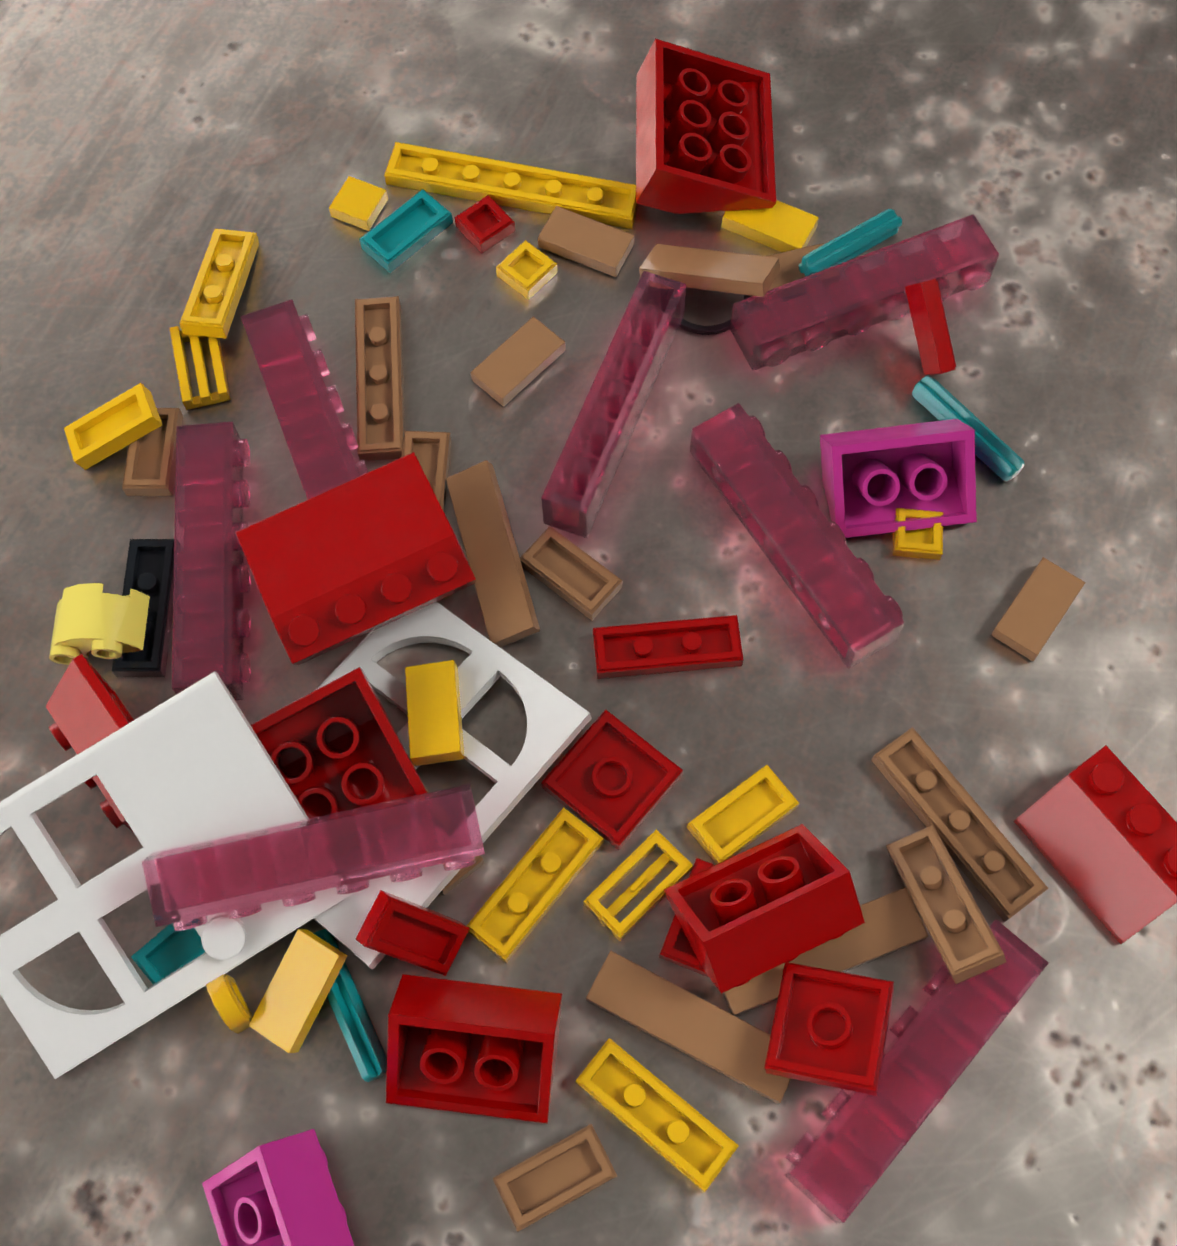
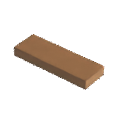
(713, 269)
(945, 905)

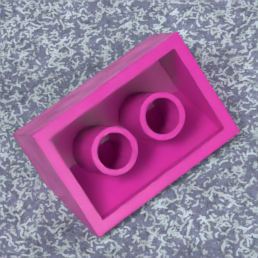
(899, 467)
(278, 1197)

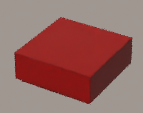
(485, 224)

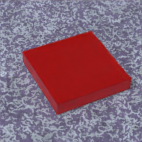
(612, 779)
(830, 1028)

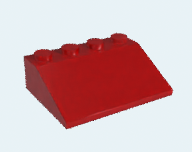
(702, 133)
(354, 559)
(339, 748)

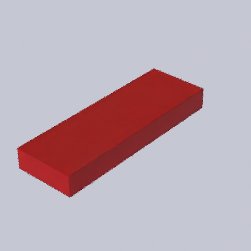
(667, 647)

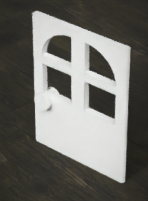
(551, 727)
(178, 780)

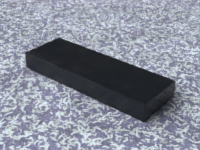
(152, 573)

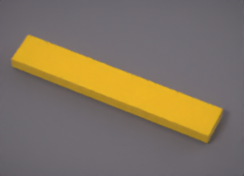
(511, 184)

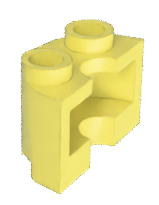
(98, 623)

